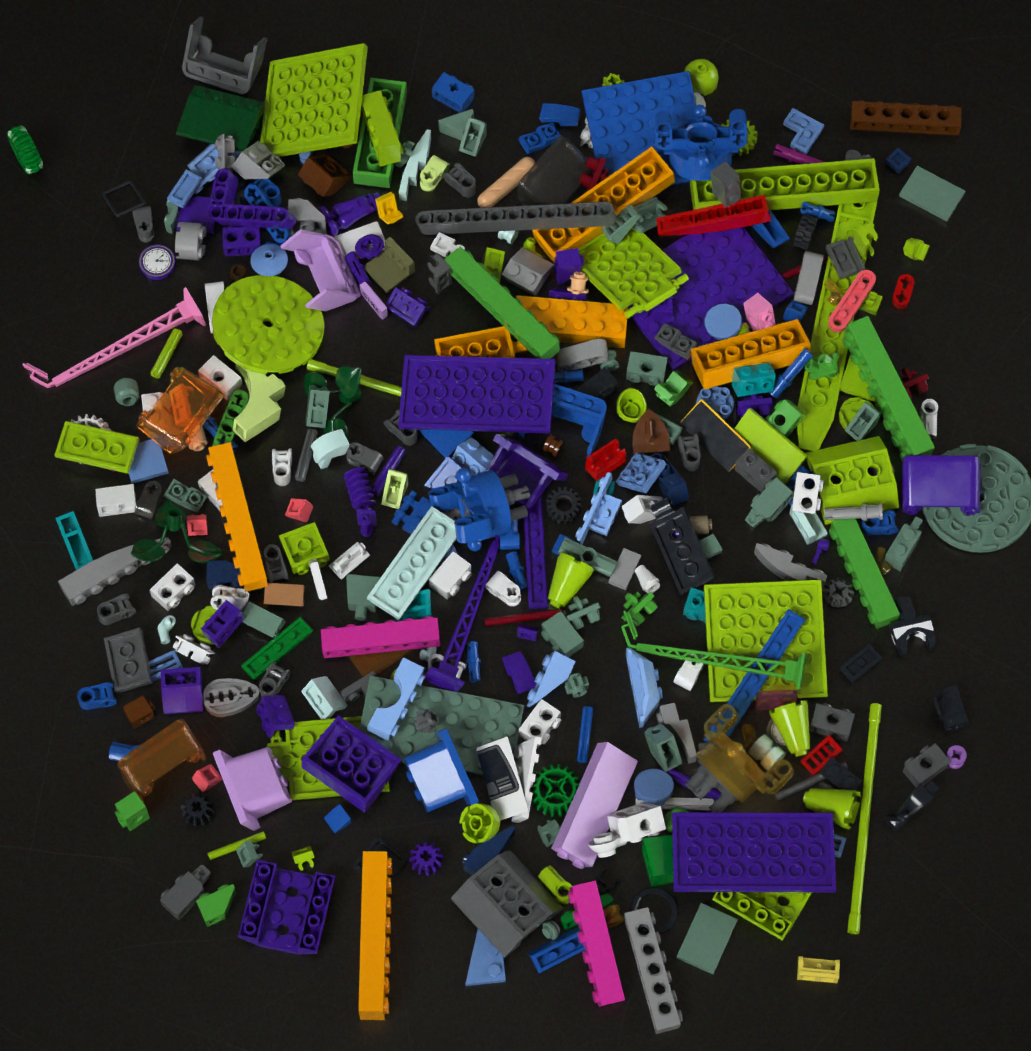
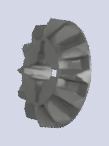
(837, 600)

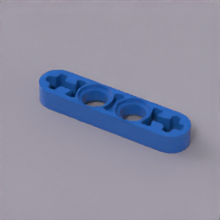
(264, 199)

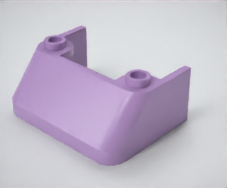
(327, 266)

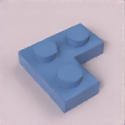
(806, 128)

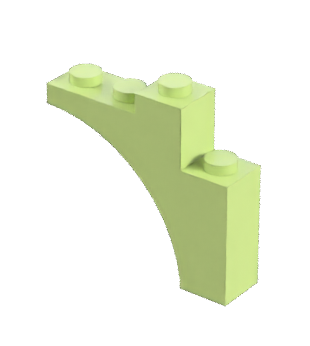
(262, 406)

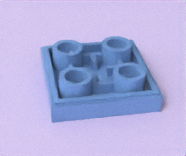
(147, 462)
(641, 472)

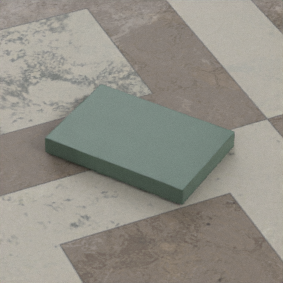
(932, 193)
(707, 938)

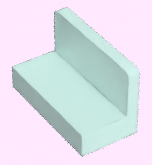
(809, 525)
(323, 697)

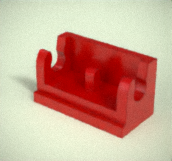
(605, 460)

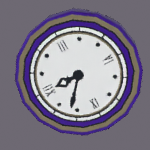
(157, 262)

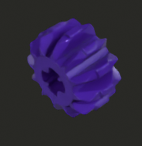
(418, 858)

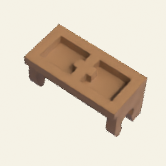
(284, 594)

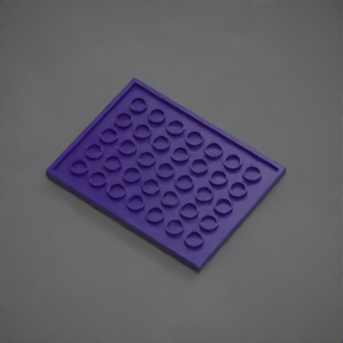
(720, 270)

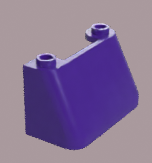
(941, 483)

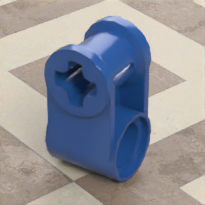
(269, 189)
(886, 526)
(98, 696)

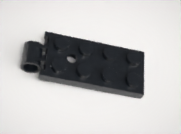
(685, 554)

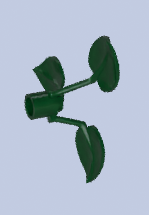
(348, 380)
(173, 519)

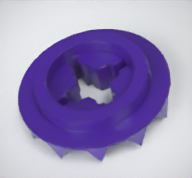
(363, 244)

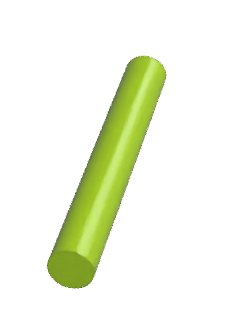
(234, 846)

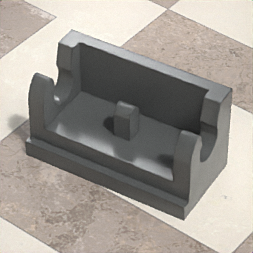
(441, 274)

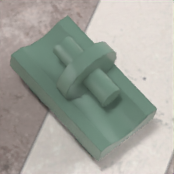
(591, 612)

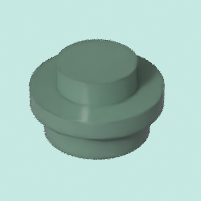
(550, 930)

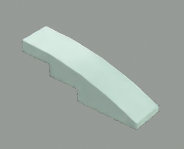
(416, 162)

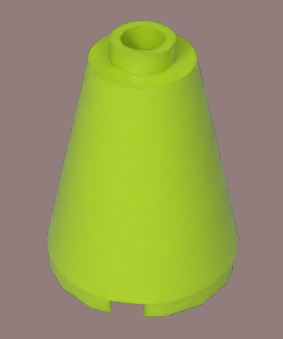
(567, 579)
(793, 726)
(836, 801)

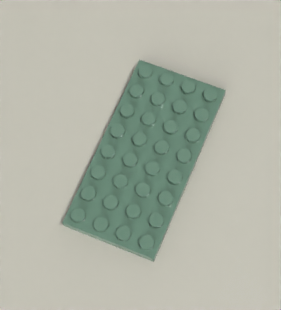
(468, 719)

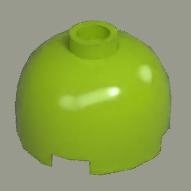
(703, 76)
(479, 822)

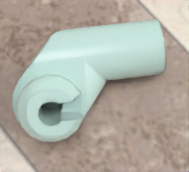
(425, 654)

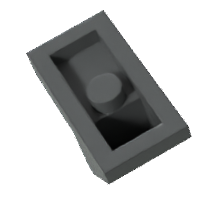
(353, 691)

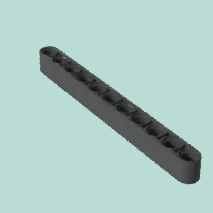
(523, 215)

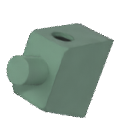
(357, 591)
(661, 739)

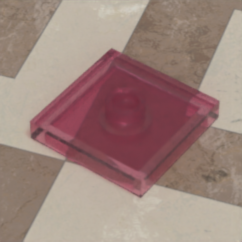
(772, 699)

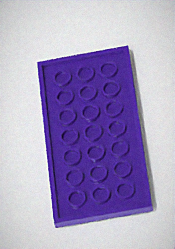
(477, 394)
(753, 852)

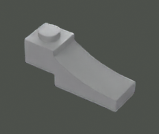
(680, 729)

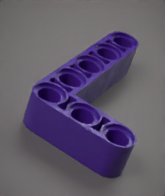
(227, 209)

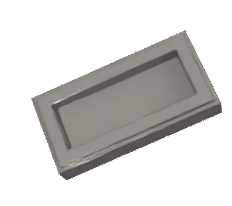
(624, 569)

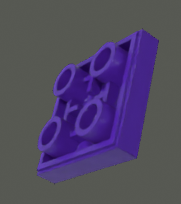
(197, 212)

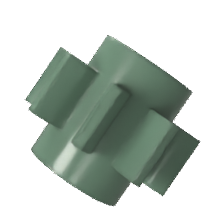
(576, 685)

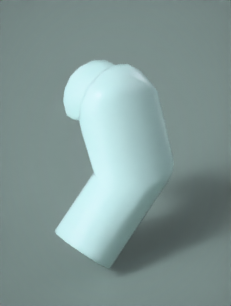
(165, 627)

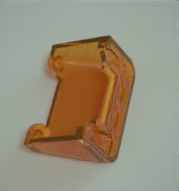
(180, 411)

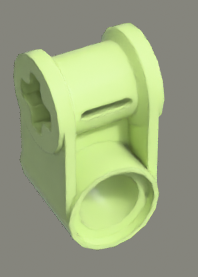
(433, 173)

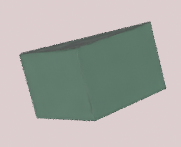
(455, 124)
(473, 136)
(863, 422)

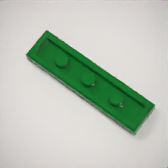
(277, 648)

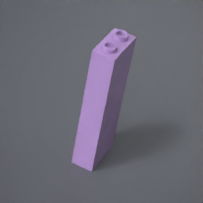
(593, 801)

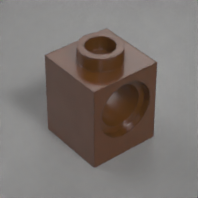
(139, 711)

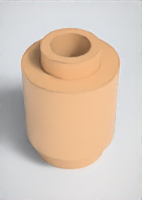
(199, 441)

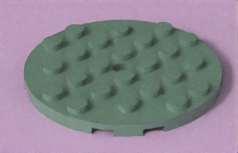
(1004, 508)

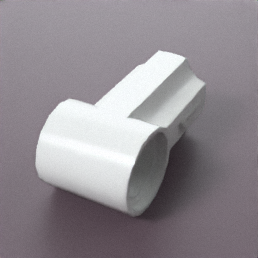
(929, 419)

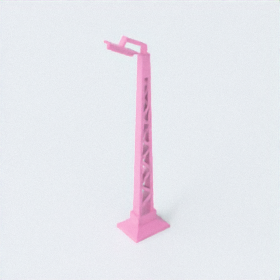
(188, 311)

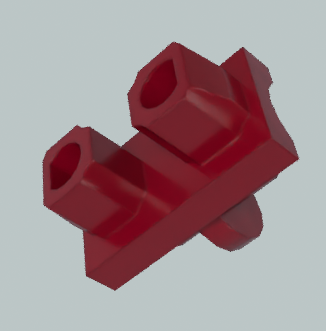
(597, 166)
(919, 383)

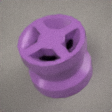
(956, 761)

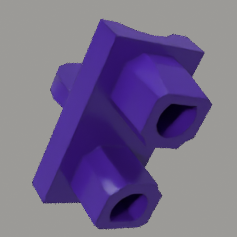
(757, 403)

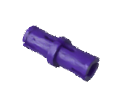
(353, 260)

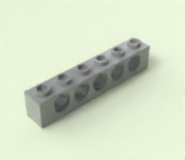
(661, 1021)

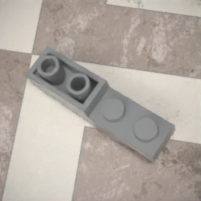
(781, 565)

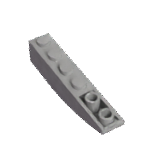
(102, 572)

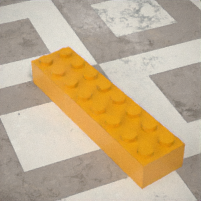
(629, 185)
(374, 939)

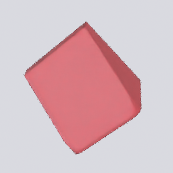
(299, 509)
(206, 777)

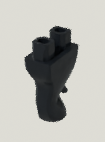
(915, 802)

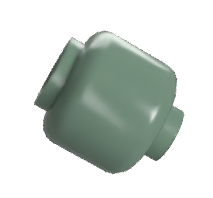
(126, 391)

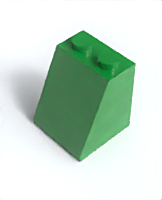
(658, 859)

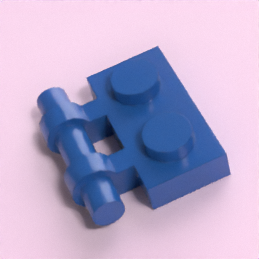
(420, 510)

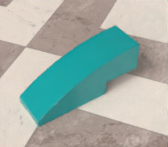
(74, 540)

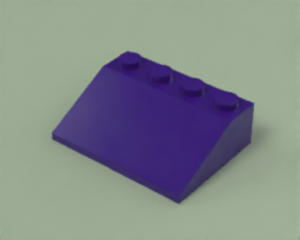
(350, 763)

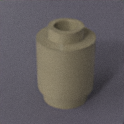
(701, 524)

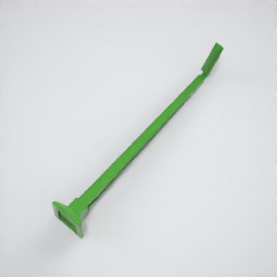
(793, 672)

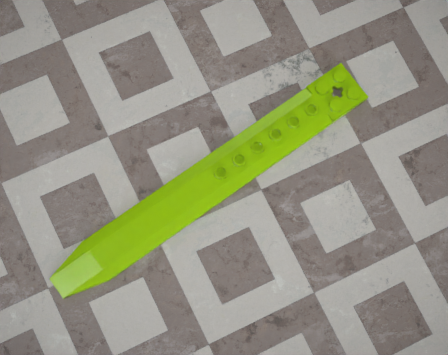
(820, 396)

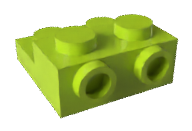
(303, 546)

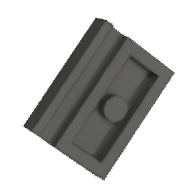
(845, 258)

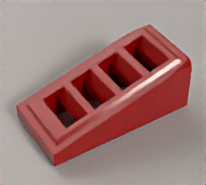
(833, 744)

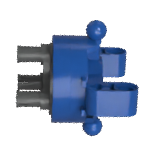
(481, 504)

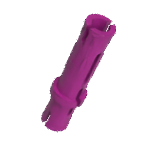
(793, 155)

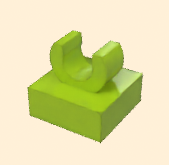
(871, 303)
(303, 855)

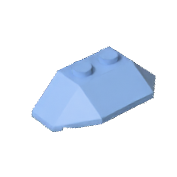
(644, 685)

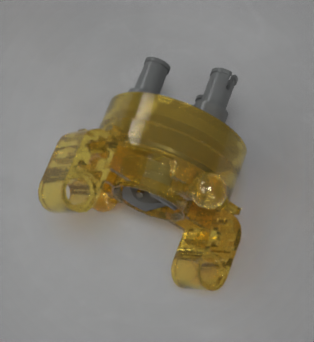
(730, 767)

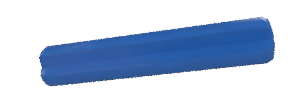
(585, 732)

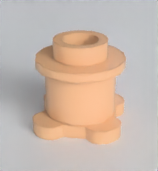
(578, 283)

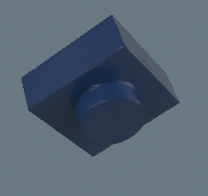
(898, 160)

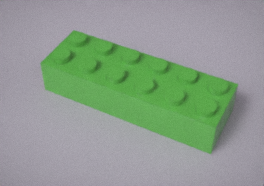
(366, 165)

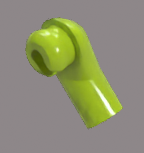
(529, 245)

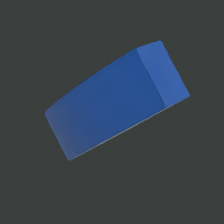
(772, 232)

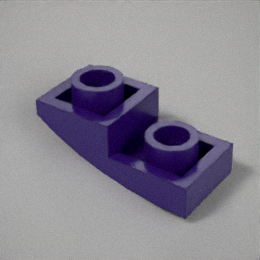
(519, 671)

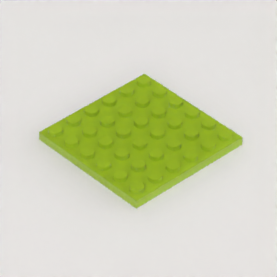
(314, 101)
(742, 621)

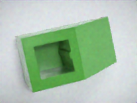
(216, 906)

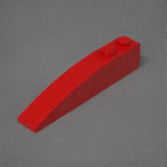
(716, 218)

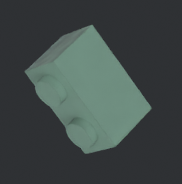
(562, 635)

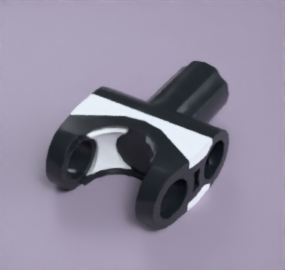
(910, 626)

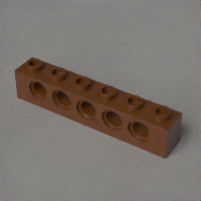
(898, 123)

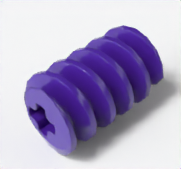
(359, 488)

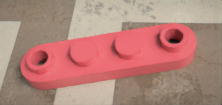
(852, 300)

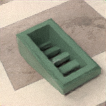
(619, 229)

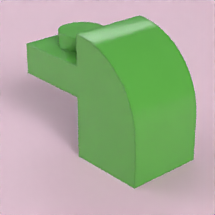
(673, 388)

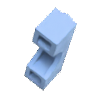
(385, 719)

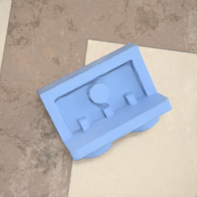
(472, 456)

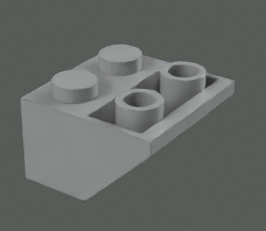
(257, 162)

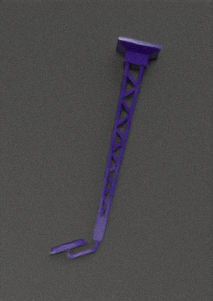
(445, 674)

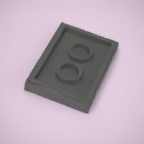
(128, 660)

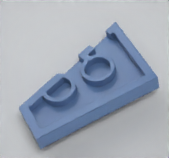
(485, 964)

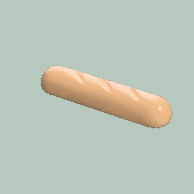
(505, 183)

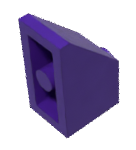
(567, 263)

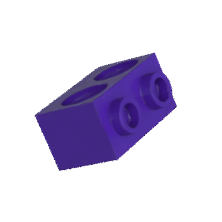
(242, 245)
(222, 623)

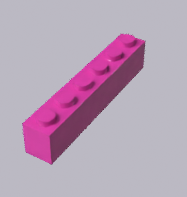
(380, 637)
(596, 943)

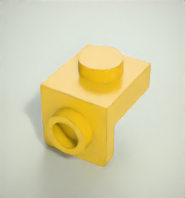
(387, 208)

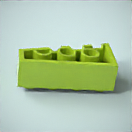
(381, 128)

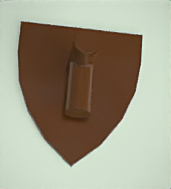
(650, 434)

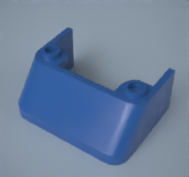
(581, 410)

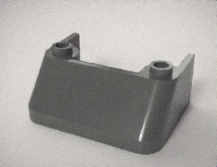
(218, 69)

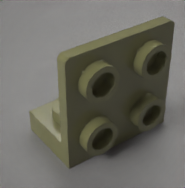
(390, 266)

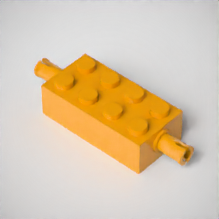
(483, 343)

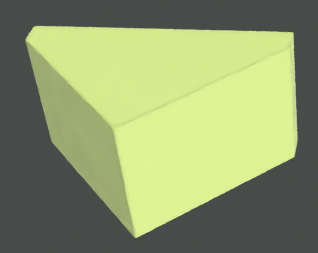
(394, 489)

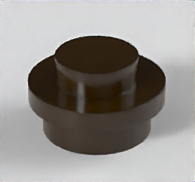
(238, 272)

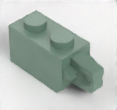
(769, 503)
(904, 544)

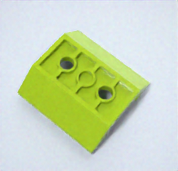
(851, 465)
(764, 909)

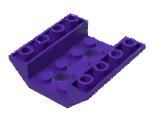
(271, 907)

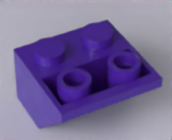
(182, 690)

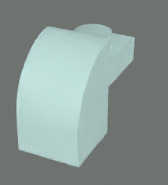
(328, 447)

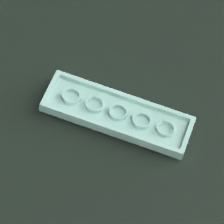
(414, 563)

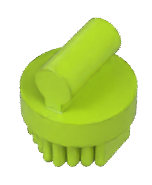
(915, 249)

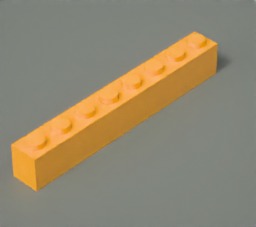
(238, 518)

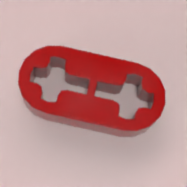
(900, 290)

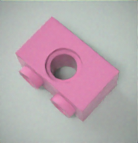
(759, 313)

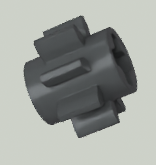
(426, 720)

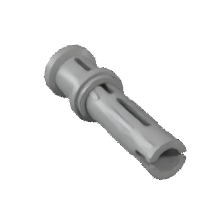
(864, 512)

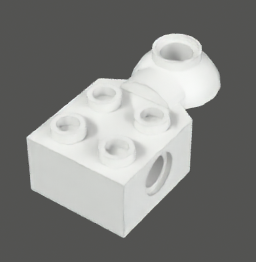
(628, 825)

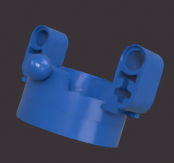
(698, 159)

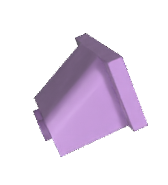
(253, 784)

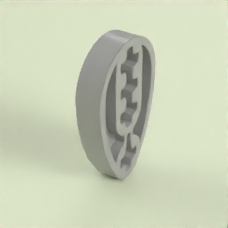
(229, 707)

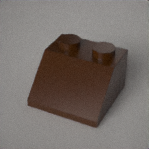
(324, 174)

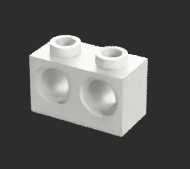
(801, 492)
(168, 585)
(536, 721)

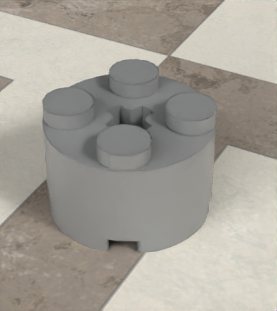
(190, 241)

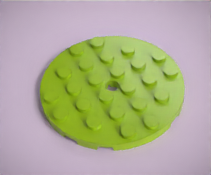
(263, 349)

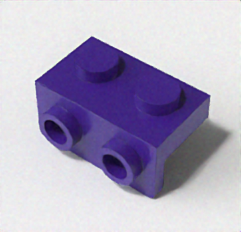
(275, 714)

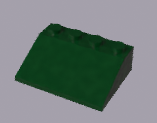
(216, 113)

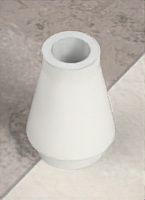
(647, 580)

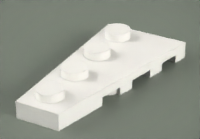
(525, 757)

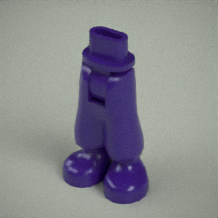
(348, 212)

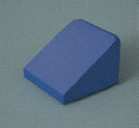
(795, 311)
(337, 819)

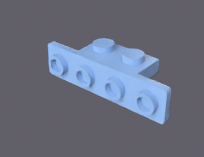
(205, 165)
(601, 513)

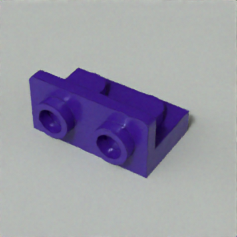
(407, 306)

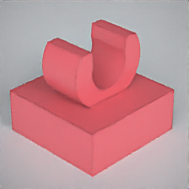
(197, 525)

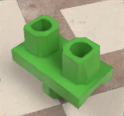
(823, 366)
(645, 602)

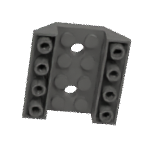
(496, 907)

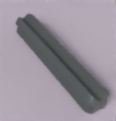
(306, 455)

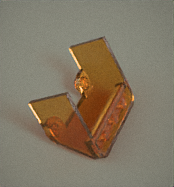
(159, 757)

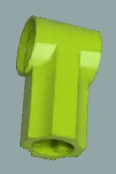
(555, 883)

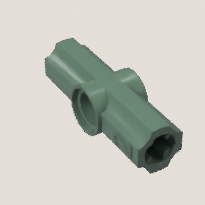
(599, 562)

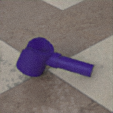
(822, 545)

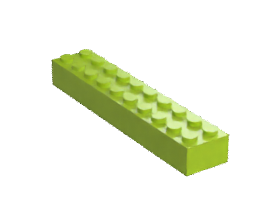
(793, 184)

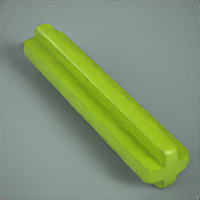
(166, 353)

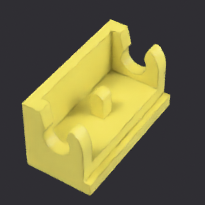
(818, 970)

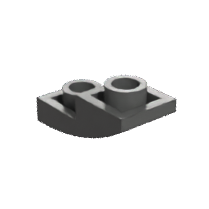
(675, 342)

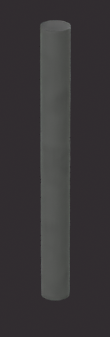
(802, 785)

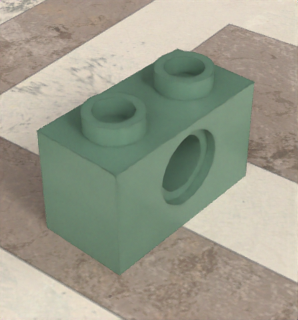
(639, 361)

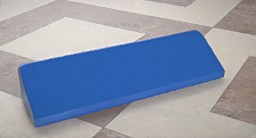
(556, 950)

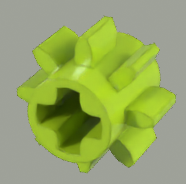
(612, 79)

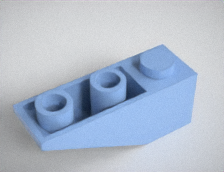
(555, 671)

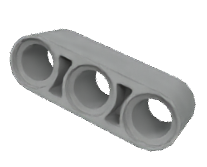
(808, 277)
(582, 355)

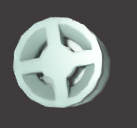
(510, 236)

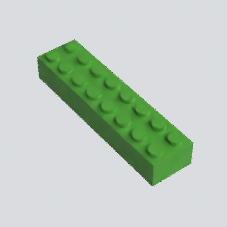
(887, 389)

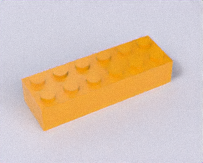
(579, 320)
(773, 344)

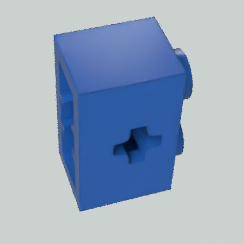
(453, 92)

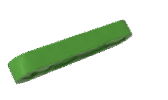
(229, 420)

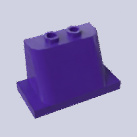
(528, 467)

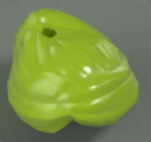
(631, 405)

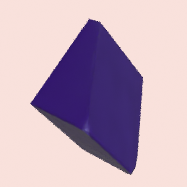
(527, 632)

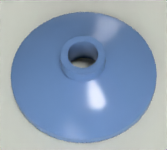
(272, 265)

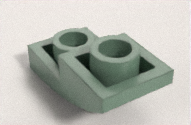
(172, 217)
(185, 496)

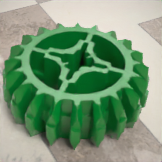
(25, 149)
(549, 785)

